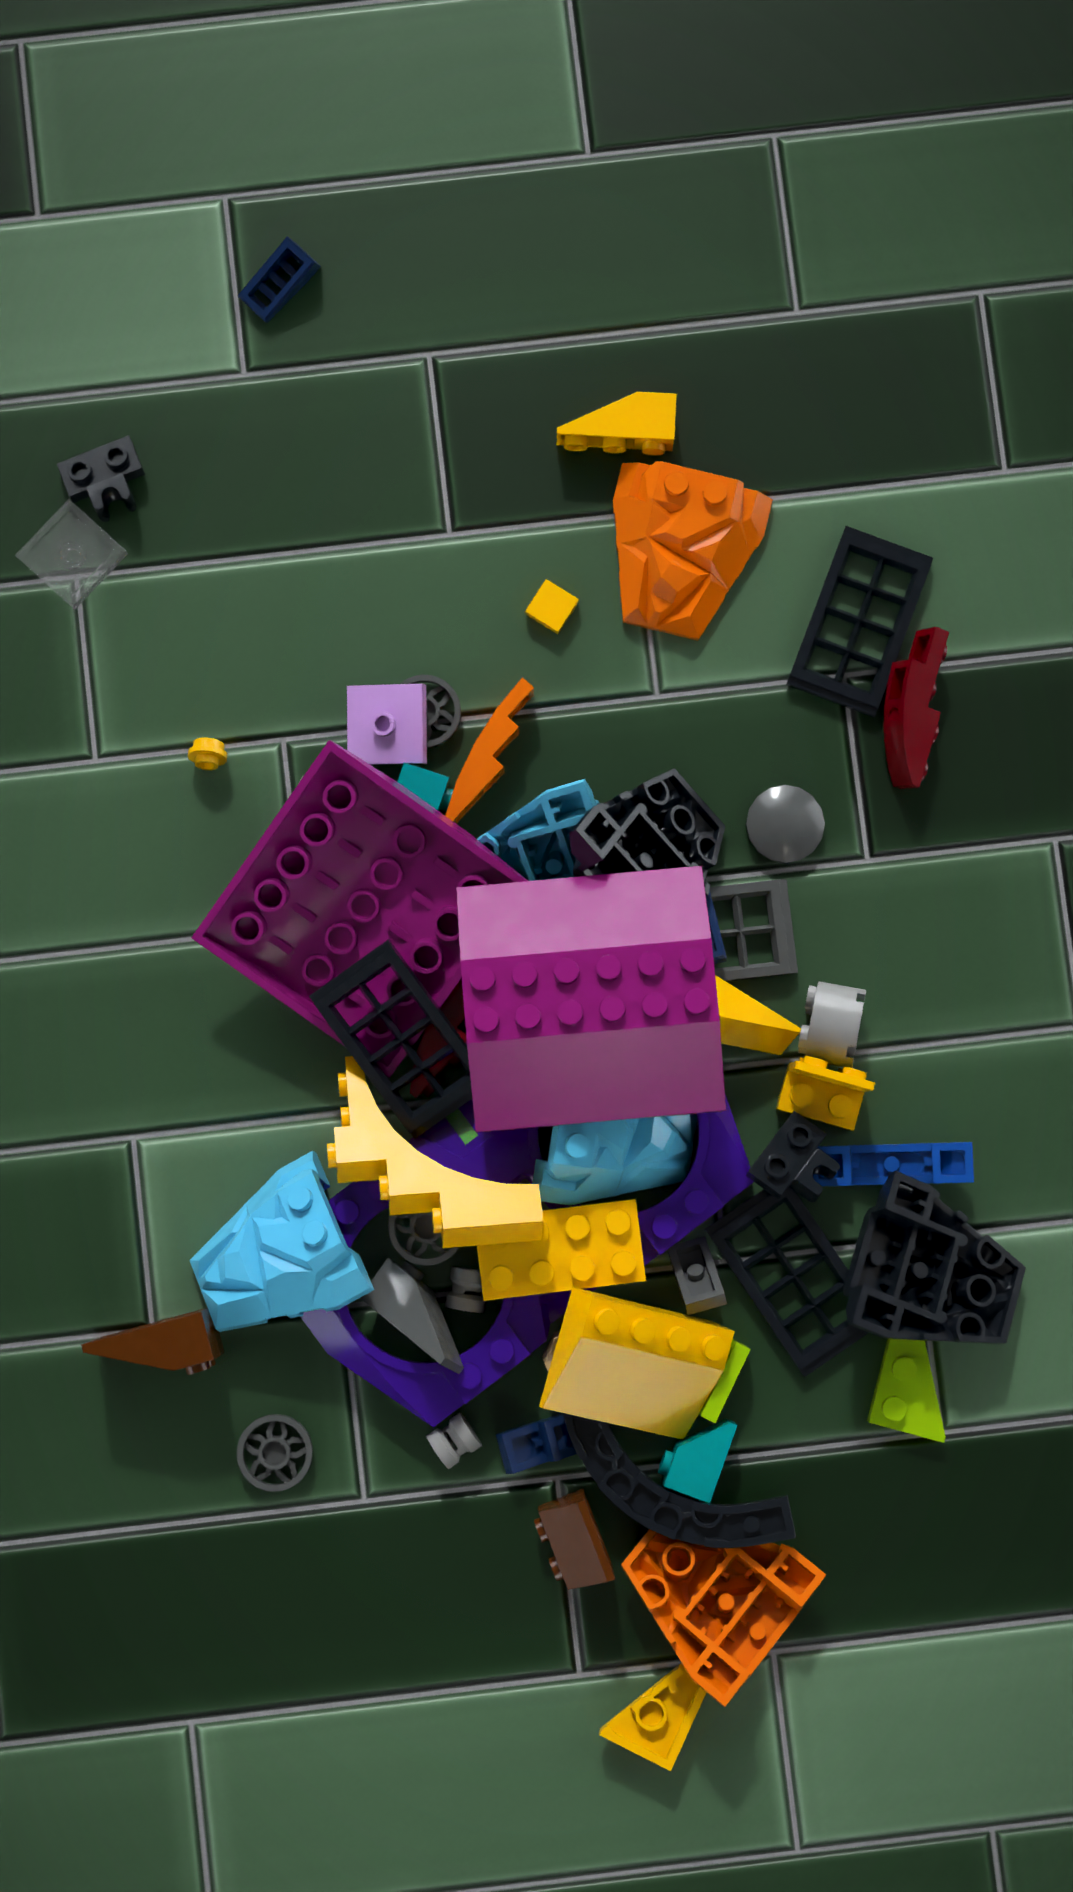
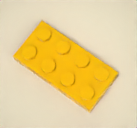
(577, 1249)

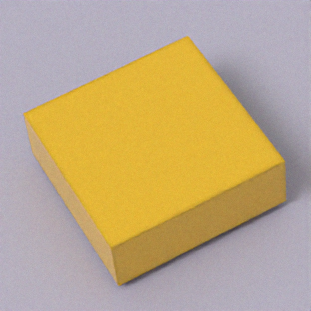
(551, 606)

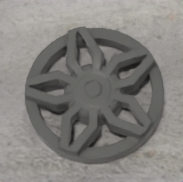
(434, 711)
(422, 1231)
(274, 1452)

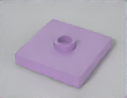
(387, 723)

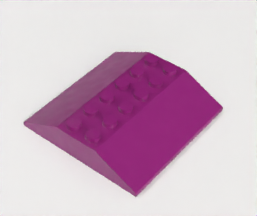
(337, 878)
(590, 999)

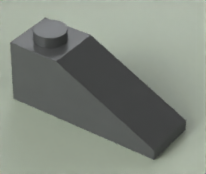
(413, 1310)

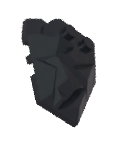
(648, 829)
(928, 1271)

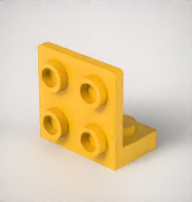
(823, 1093)

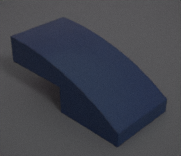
(535, 1444)

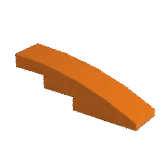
(481, 766)

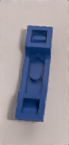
(921, 1161)

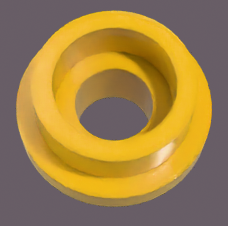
(207, 753)

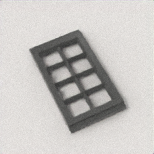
(779, 928)

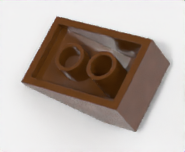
(168, 1344)

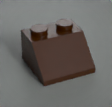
(575, 1541)

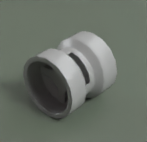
(463, 1280)
(462, 1436)

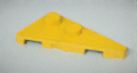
(658, 1719)

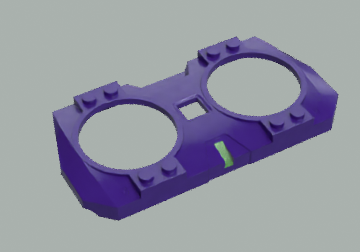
(523, 1321)

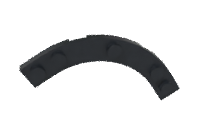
(666, 1511)

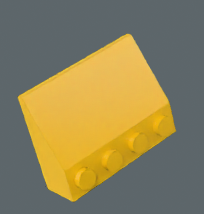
(634, 1364)

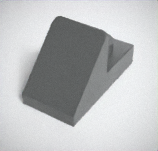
(696, 1276)

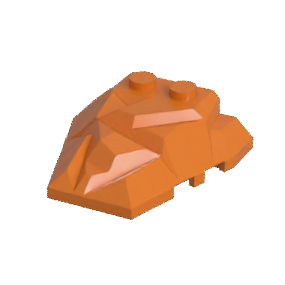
(682, 543)
(721, 1603)

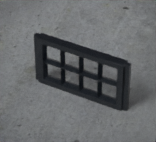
(833, 688)
(356, 978)
(750, 1213)

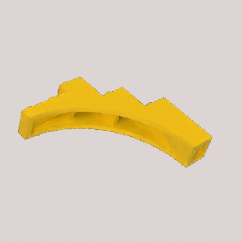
(462, 1207)

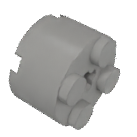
(833, 1023)

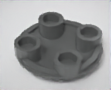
(785, 824)

